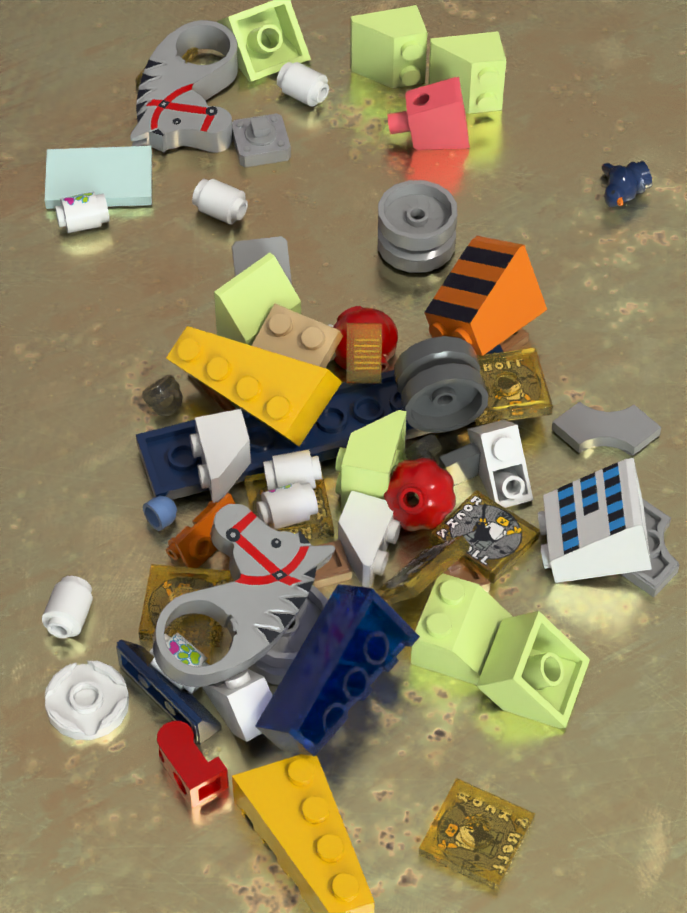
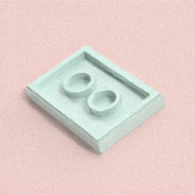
(118, 172)

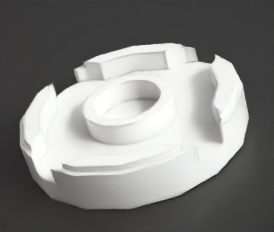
(86, 700)

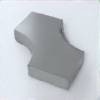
(621, 429)
(662, 562)

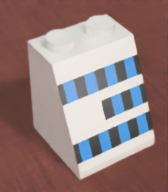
(596, 525)

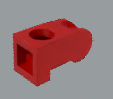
(187, 766)

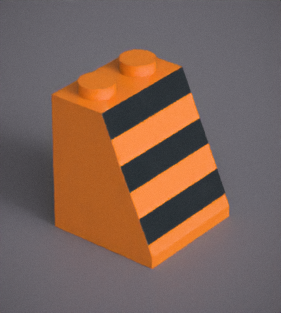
(486, 295)

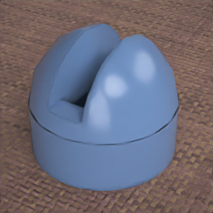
(160, 512)

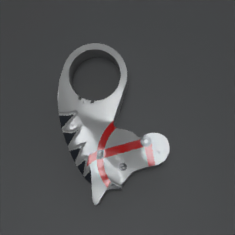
(174, 94)
(268, 590)

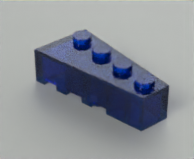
(334, 669)

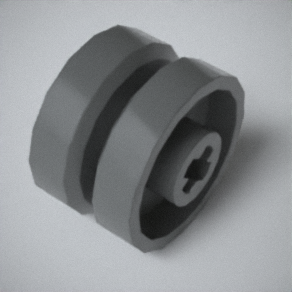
(440, 384)

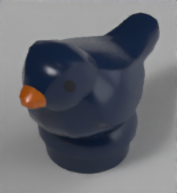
(625, 182)

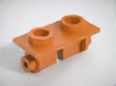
(195, 543)

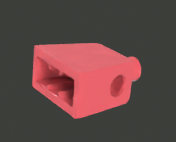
(433, 117)

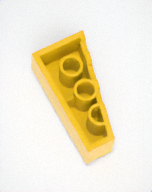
(266, 385)
(305, 831)

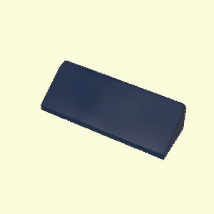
(176, 703)

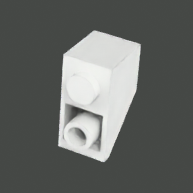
(224, 450)
(502, 462)
(365, 533)
(241, 702)

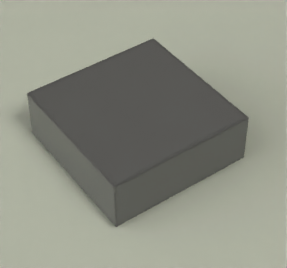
(461, 463)

